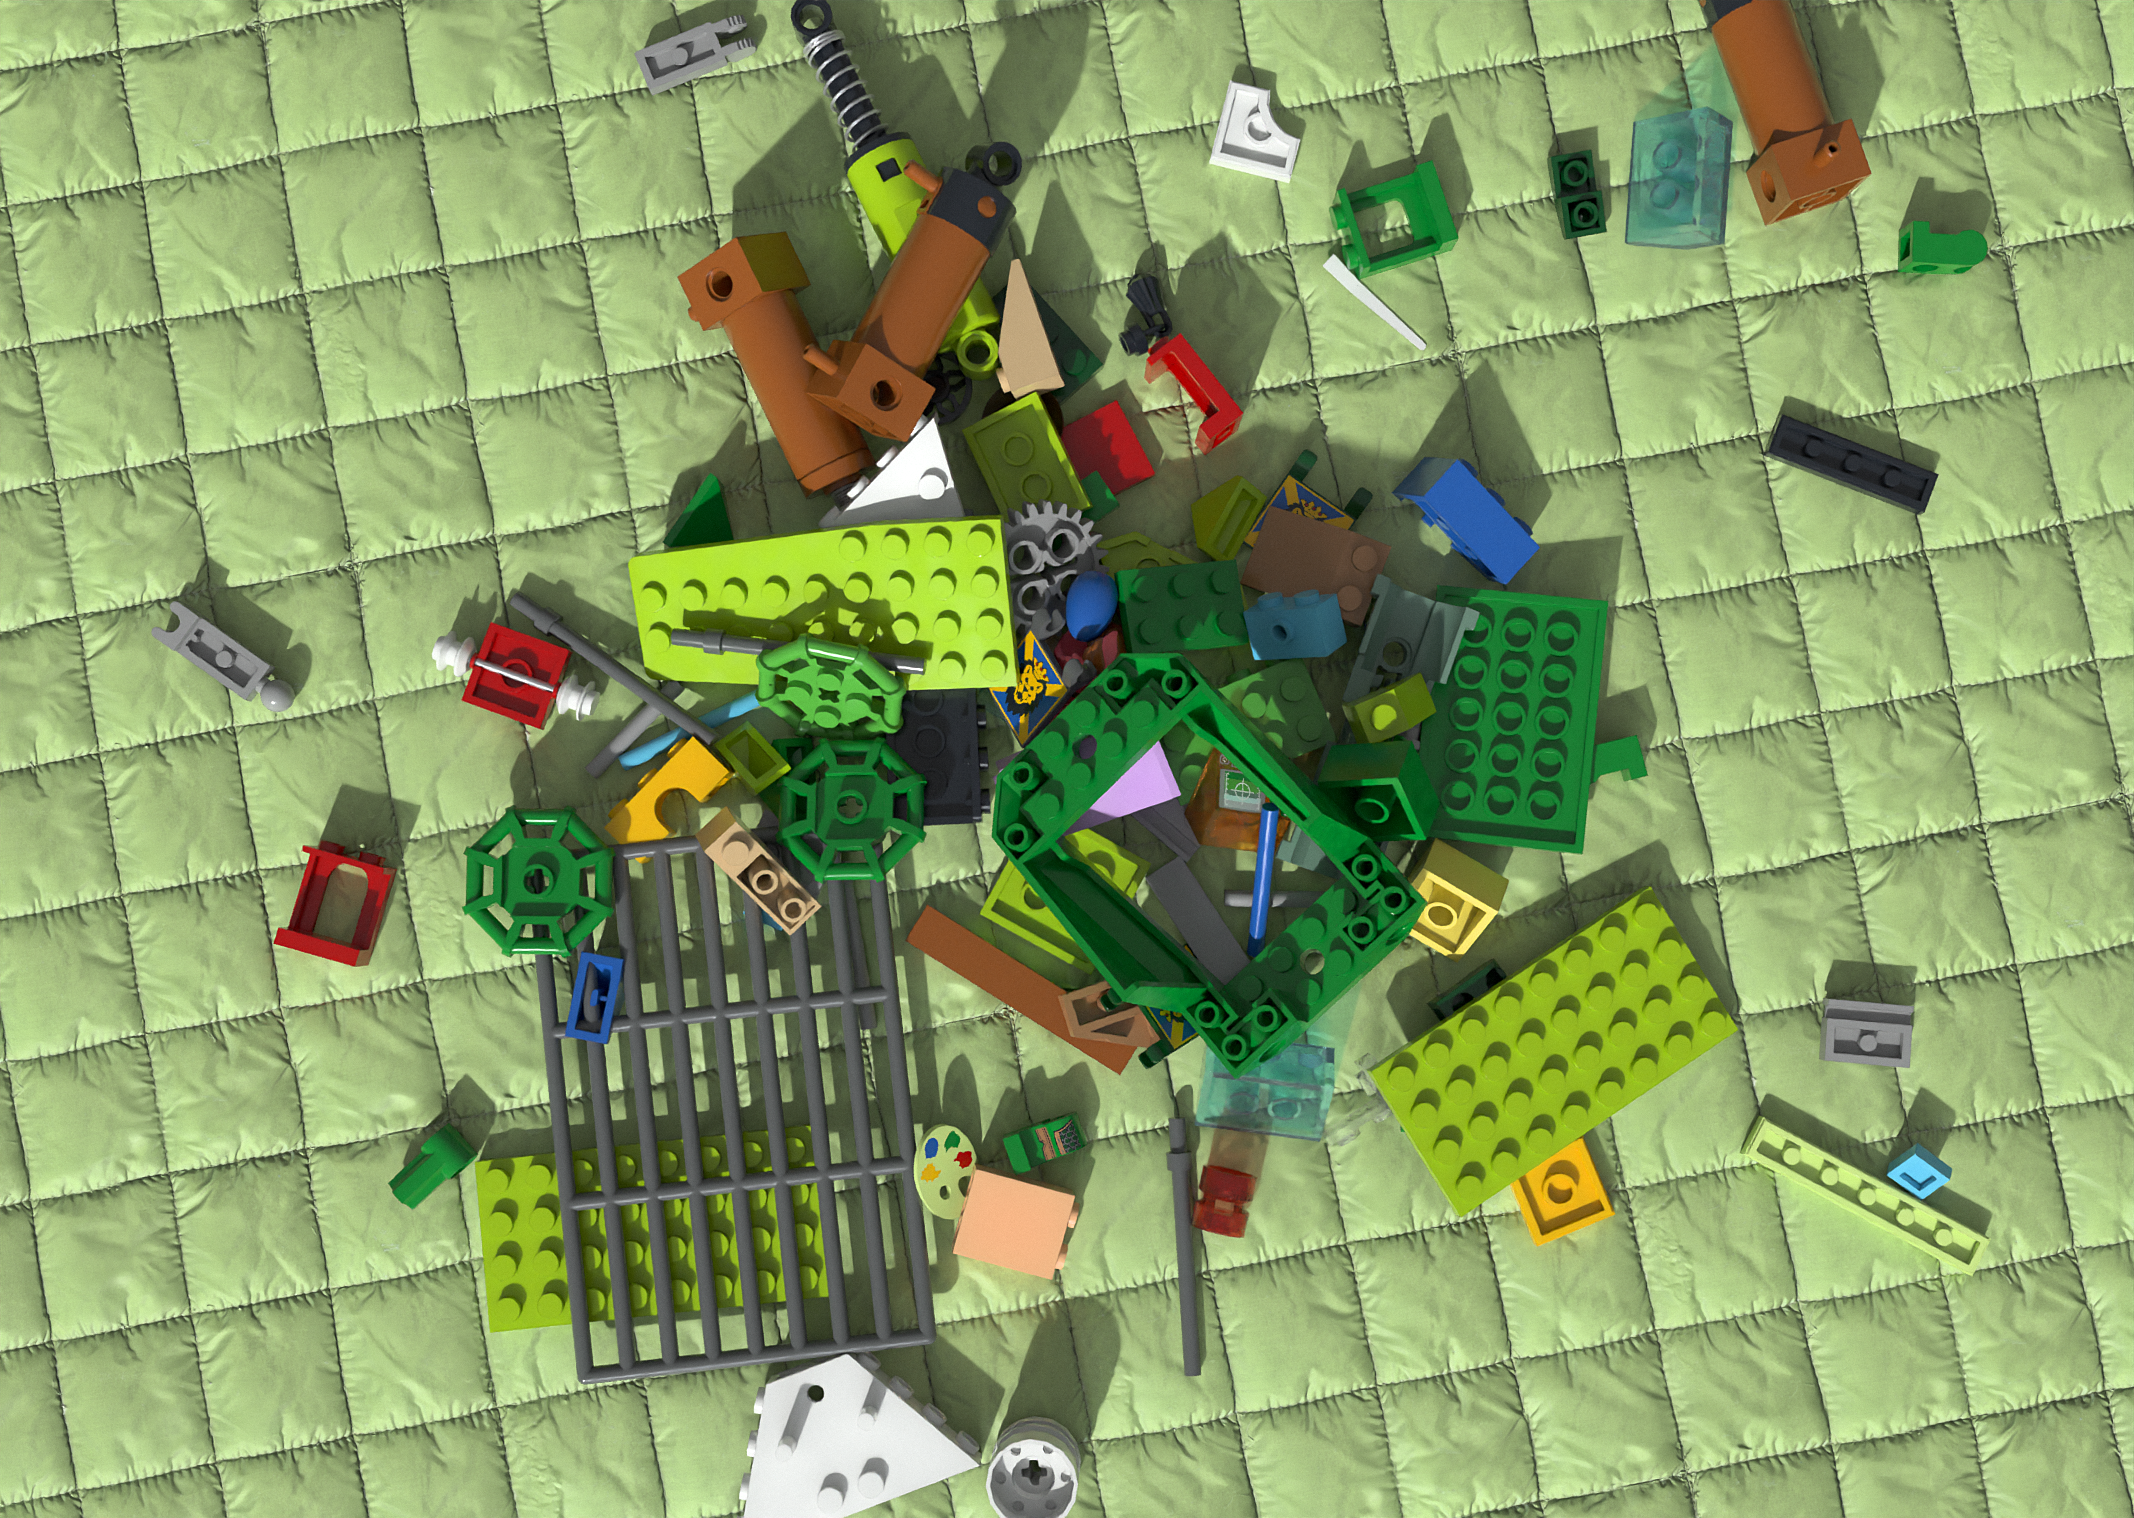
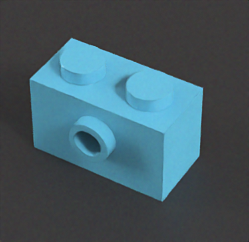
(1295, 625)

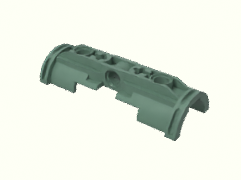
(1430, 640)

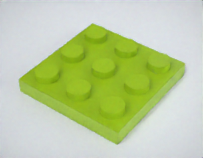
(1023, 912)

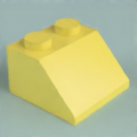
(1459, 897)

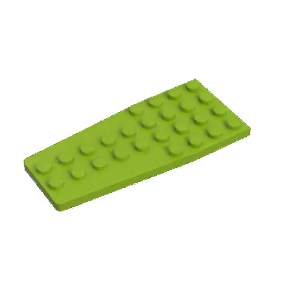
(888, 584)

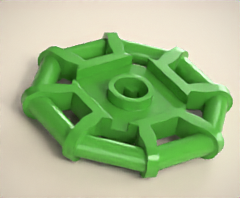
(829, 689)

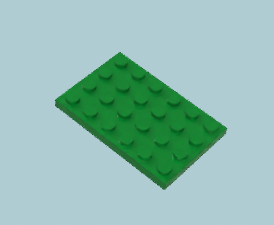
(1517, 721)

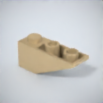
(756, 870)

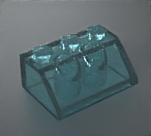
(1679, 180)
(1279, 1098)

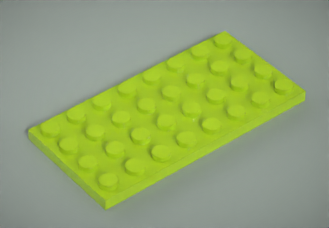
(1552, 1050)
(526, 1242)

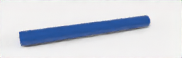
(1262, 878)

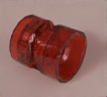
(1227, 1186)

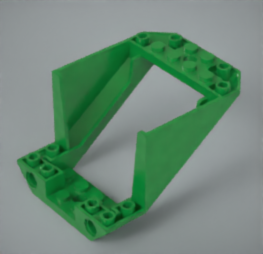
(1274, 994)

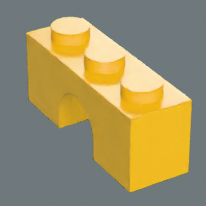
(690, 768)

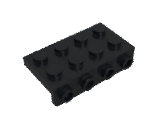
(944, 745)

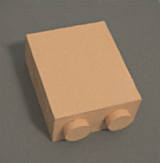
(1015, 1222)

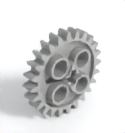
(1036, 532)

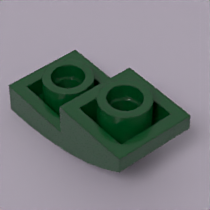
(1575, 194)

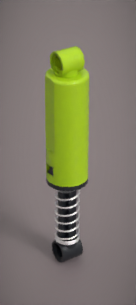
(879, 178)

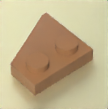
(1089, 1019)

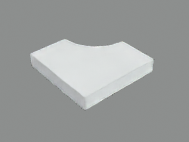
(1251, 138)

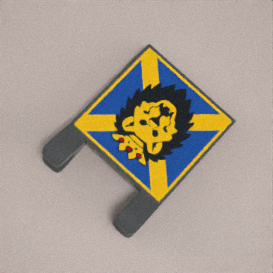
(1043, 683)

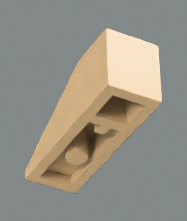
(1024, 343)

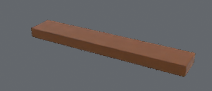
(1007, 981)

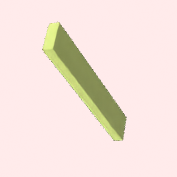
(1865, 1195)

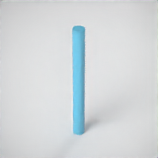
(668, 740)

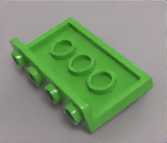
(1276, 700)

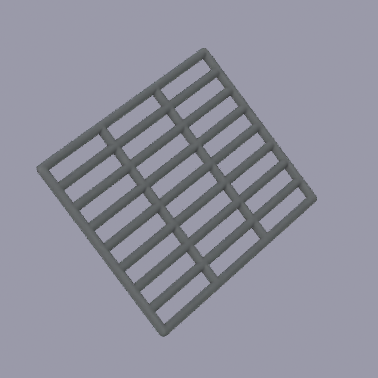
(738, 1181)

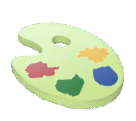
(942, 1160)

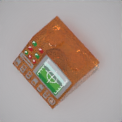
(1228, 808)

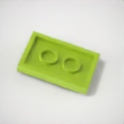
(1025, 458)

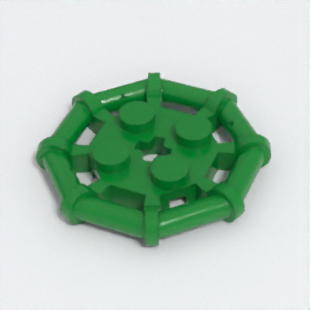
(868, 826)
(556, 899)

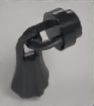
(1146, 296)

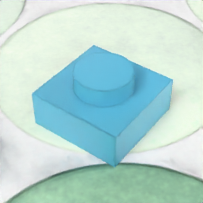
(1919, 1171)

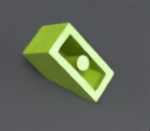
(1389, 710)

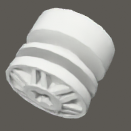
(1020, 1491)

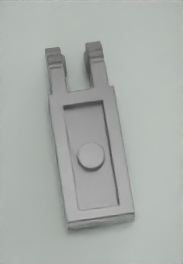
(693, 54)

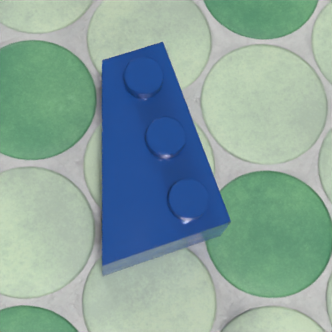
(1469, 516)

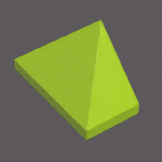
(1226, 517)
(751, 758)

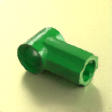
(441, 1159)

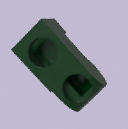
(1467, 989)

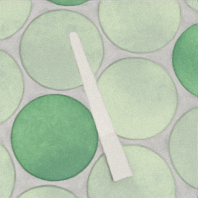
(1350, 282)

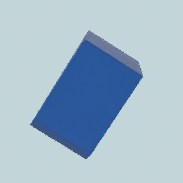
(609, 993)

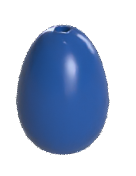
(1091, 605)

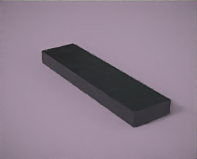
(1851, 464)

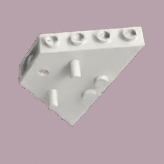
(850, 1447)

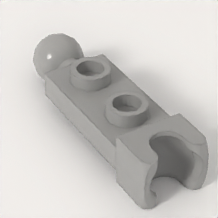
(225, 658)

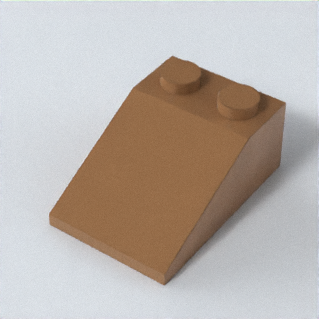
(1308, 554)

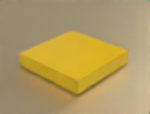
(1562, 1194)

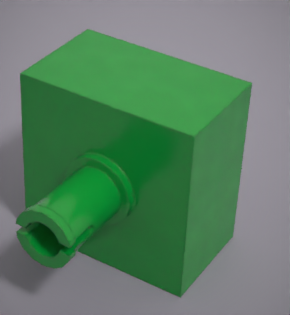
(1381, 788)

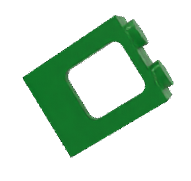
(1425, 212)

